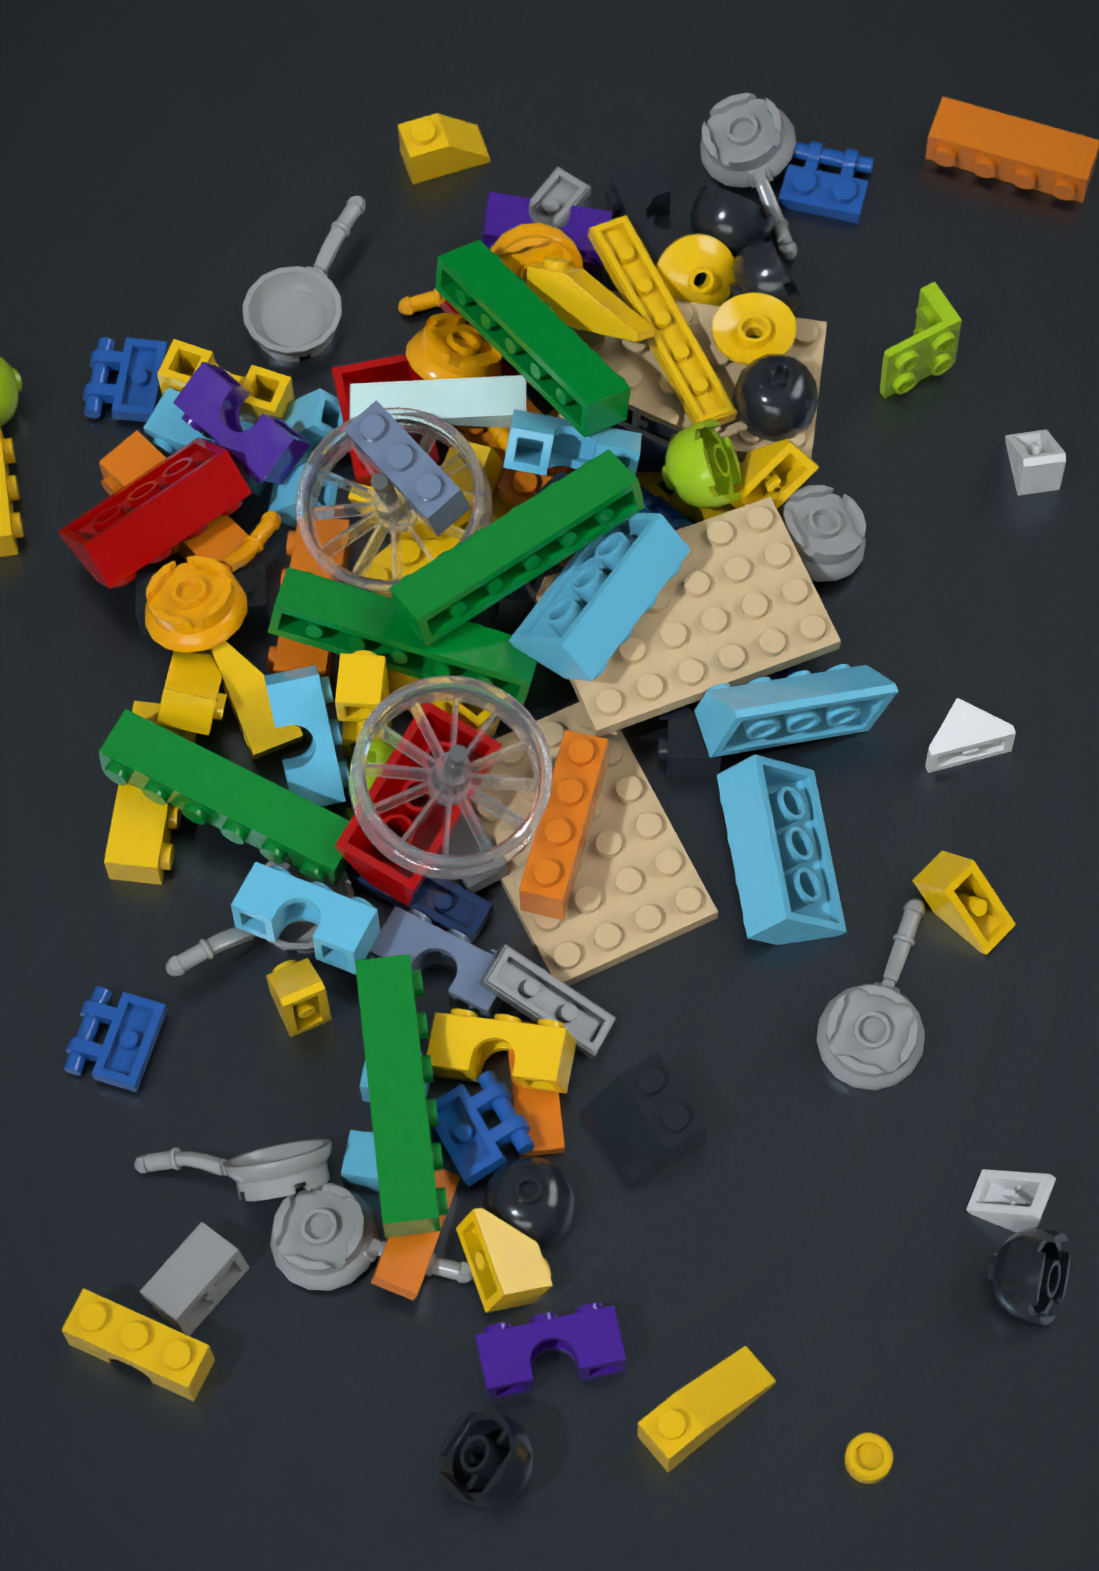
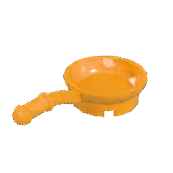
(517, 249)
(452, 351)
(201, 600)

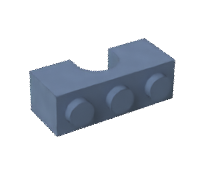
(408, 468)
(429, 945)

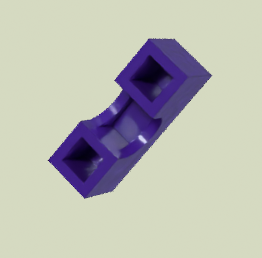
(509, 211)
(213, 404)
(587, 1336)

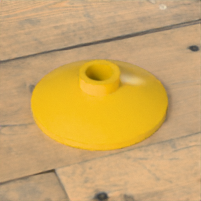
(692, 256)
(753, 315)

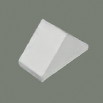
(1035, 461)
(967, 737)
(1011, 1198)

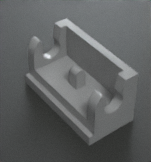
(195, 1279)

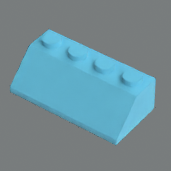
(601, 597)
(792, 708)
(780, 852)

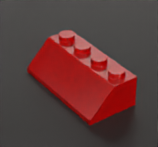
(156, 512)
(360, 851)

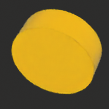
(868, 1458)

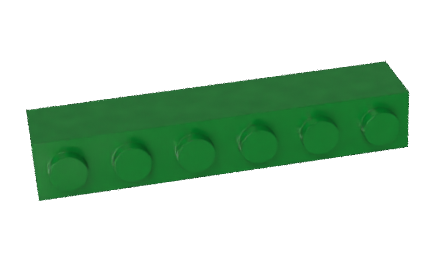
(533, 338)
(517, 547)
(354, 619)
(225, 796)
(398, 1096)

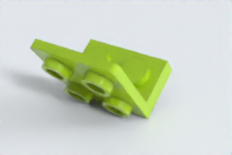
(929, 350)

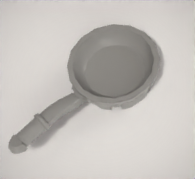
(747, 146)
(298, 307)
(825, 531)
(295, 936)
(872, 1031)
(259, 1173)
(332, 1236)

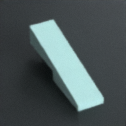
(457, 401)

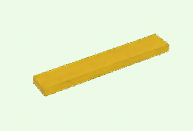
(673, 340)

